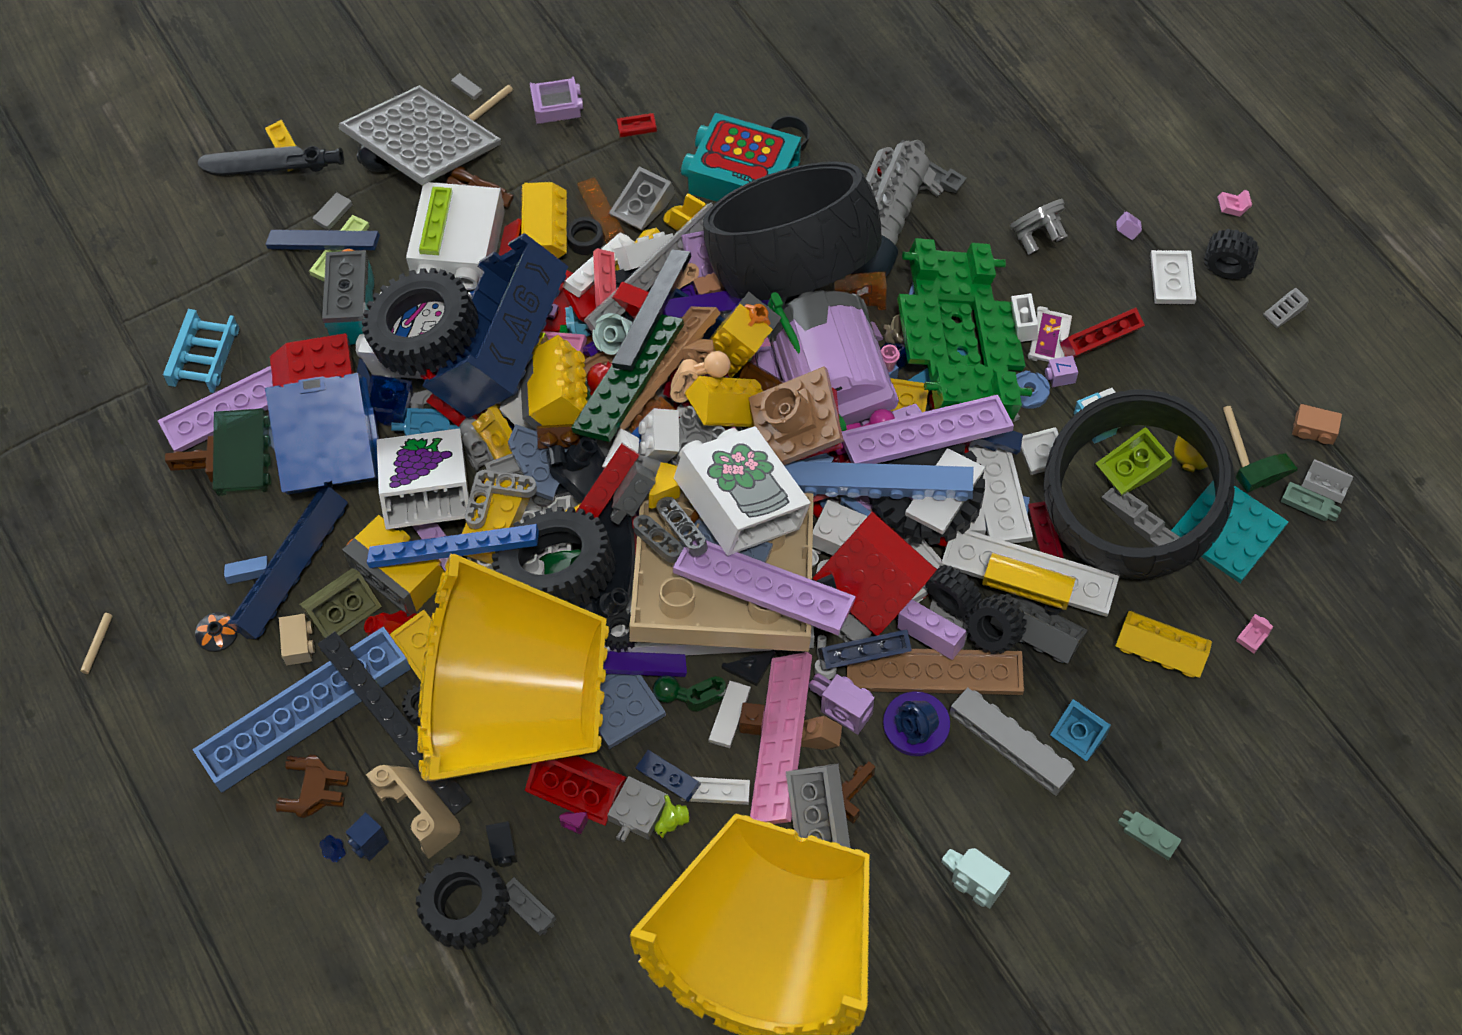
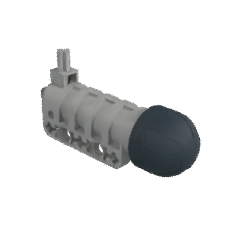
(894, 191)

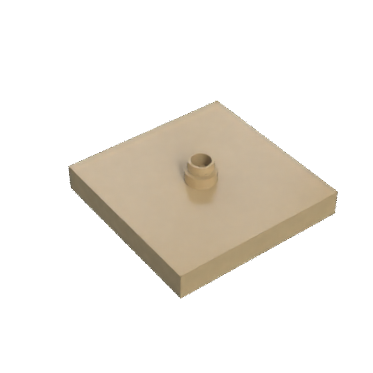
(690, 613)

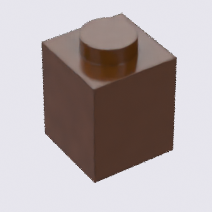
(752, 718)

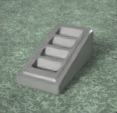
(1295, 299)

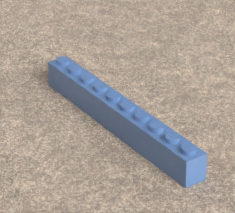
(883, 480)

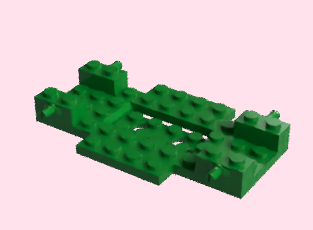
(947, 287)

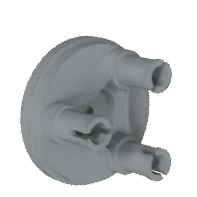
(1044, 216)
(693, 429)

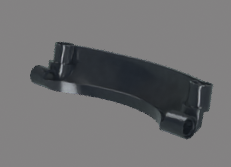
(577, 473)

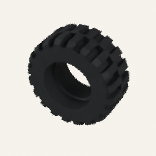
(443, 883)

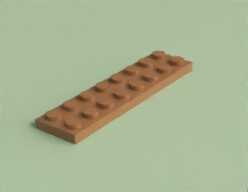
(696, 323)
(934, 673)

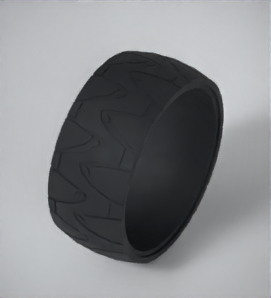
(793, 230)
(1145, 409)

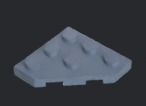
(533, 460)

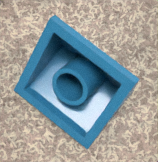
(1080, 730)

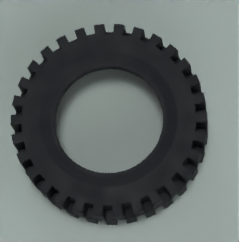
(434, 345)
(580, 578)

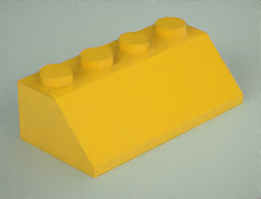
(545, 215)
(723, 400)
(1164, 644)

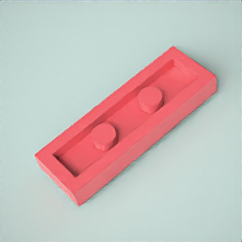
(604, 274)

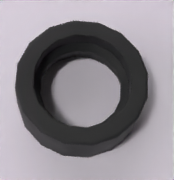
(584, 223)

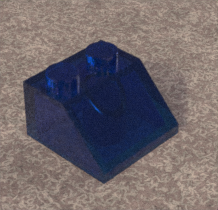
(390, 398)

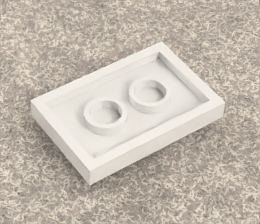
(1173, 277)

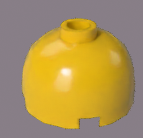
(1188, 456)

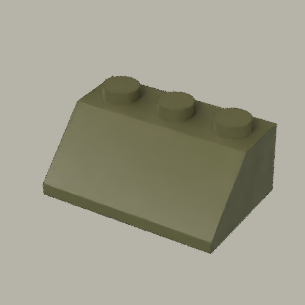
(341, 604)

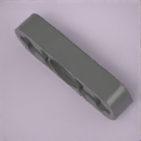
(654, 530)

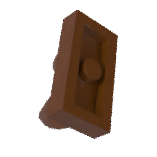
(556, 435)

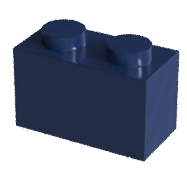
(366, 837)

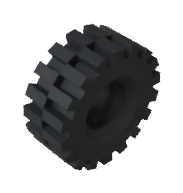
(953, 591)

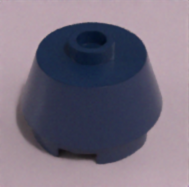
(917, 721)

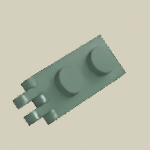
(1310, 502)
(1149, 834)

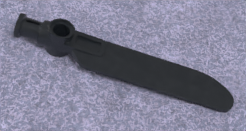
(269, 160)

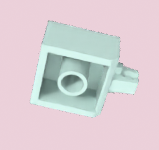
(976, 875)

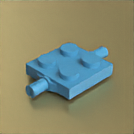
(423, 421)

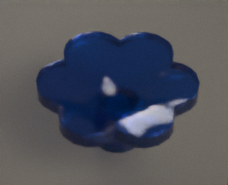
(332, 848)

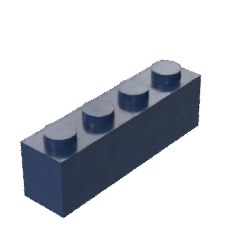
(864, 649)

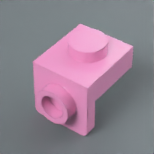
(1235, 204)
(1255, 633)

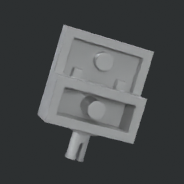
(636, 809)

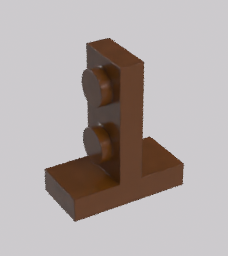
(192, 460)
(850, 789)

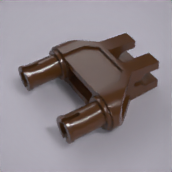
(315, 787)

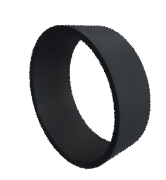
(795, 122)

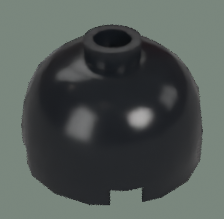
(371, 161)

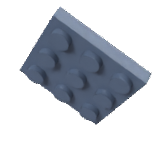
(626, 707)

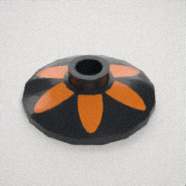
(218, 639)

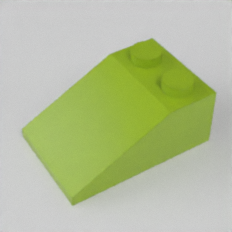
(1135, 462)

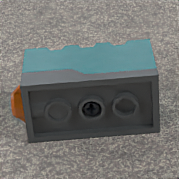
(346, 292)

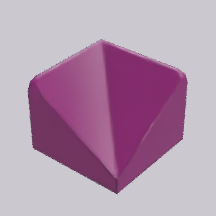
(574, 821)

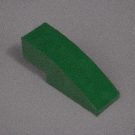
(1265, 472)

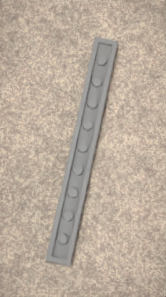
(647, 273)

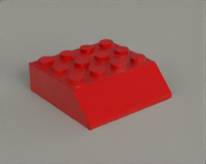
(312, 358)
(877, 570)

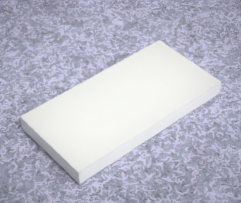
(940, 513)

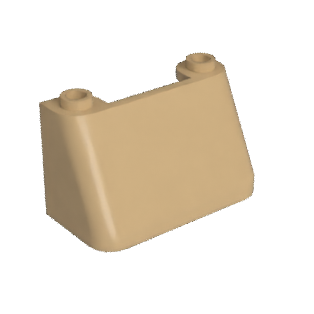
(436, 823)

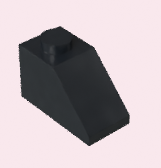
(501, 844)

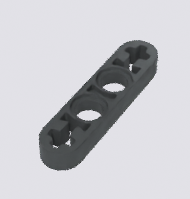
(681, 526)

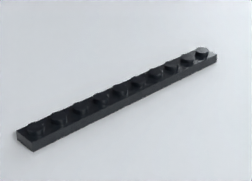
(388, 716)

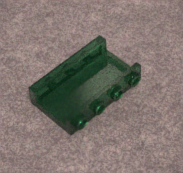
(241, 450)

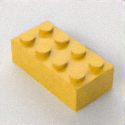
(502, 513)

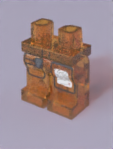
(866, 285)

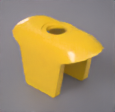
(680, 215)

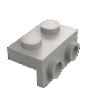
(1327, 481)

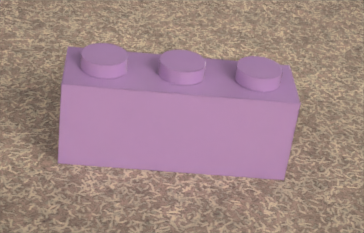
(932, 629)

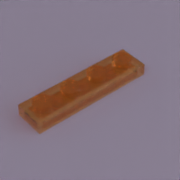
(599, 208)

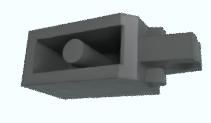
(632, 492)

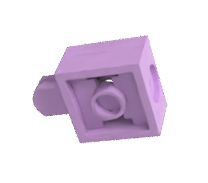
(843, 701)

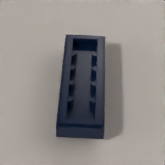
(668, 776)

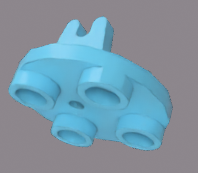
(574, 324)

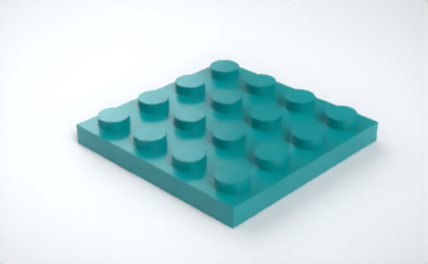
(1245, 536)

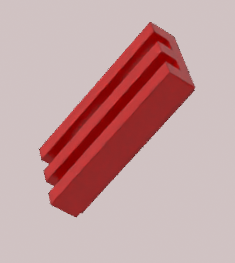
(635, 126)

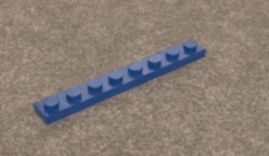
(455, 544)

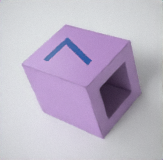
(1061, 371)

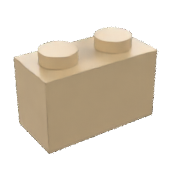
(295, 639)

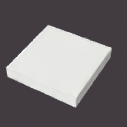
(1036, 449)

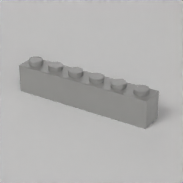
(1012, 741)

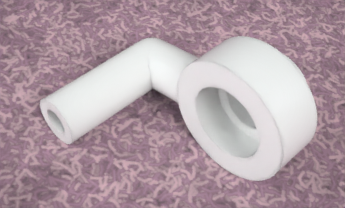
(828, 673)

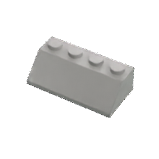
(818, 803)

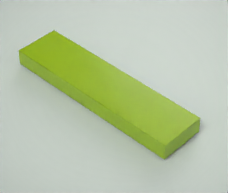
(435, 221)

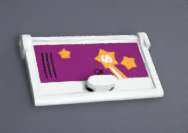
(1051, 329)

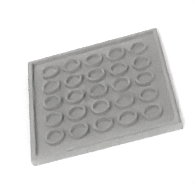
(420, 134)

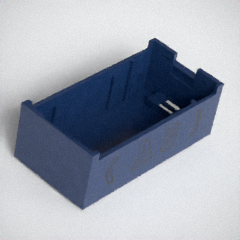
(512, 310)

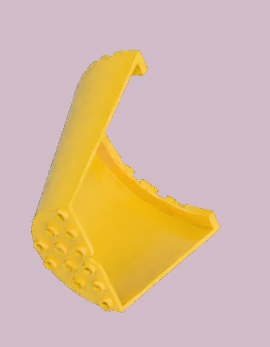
(506, 676)
(764, 933)

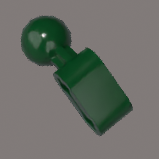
(668, 689)

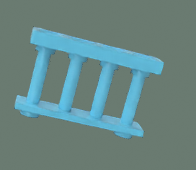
(187, 339)

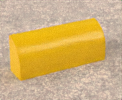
(1029, 581)

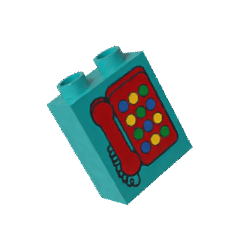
(736, 154)

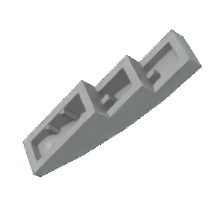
(1138, 517)

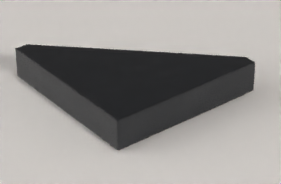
(750, 667)

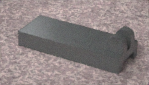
(529, 908)

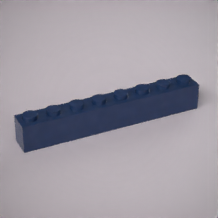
(288, 563)

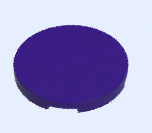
(899, 740)

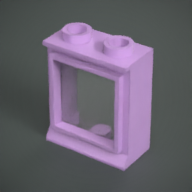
(556, 100)

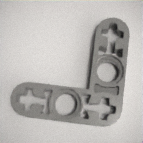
(488, 489)

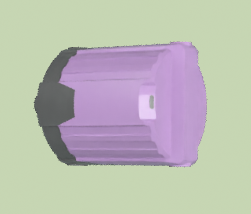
(839, 335)

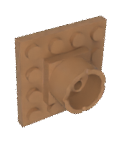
(798, 416)

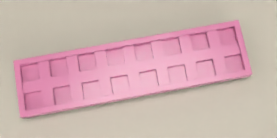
(781, 737)

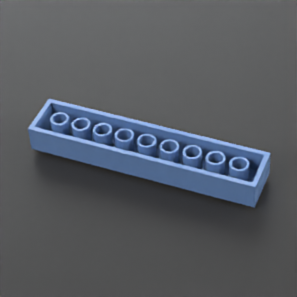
(295, 713)

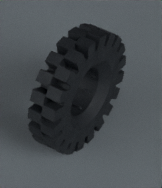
(893, 510)

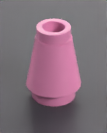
(891, 356)

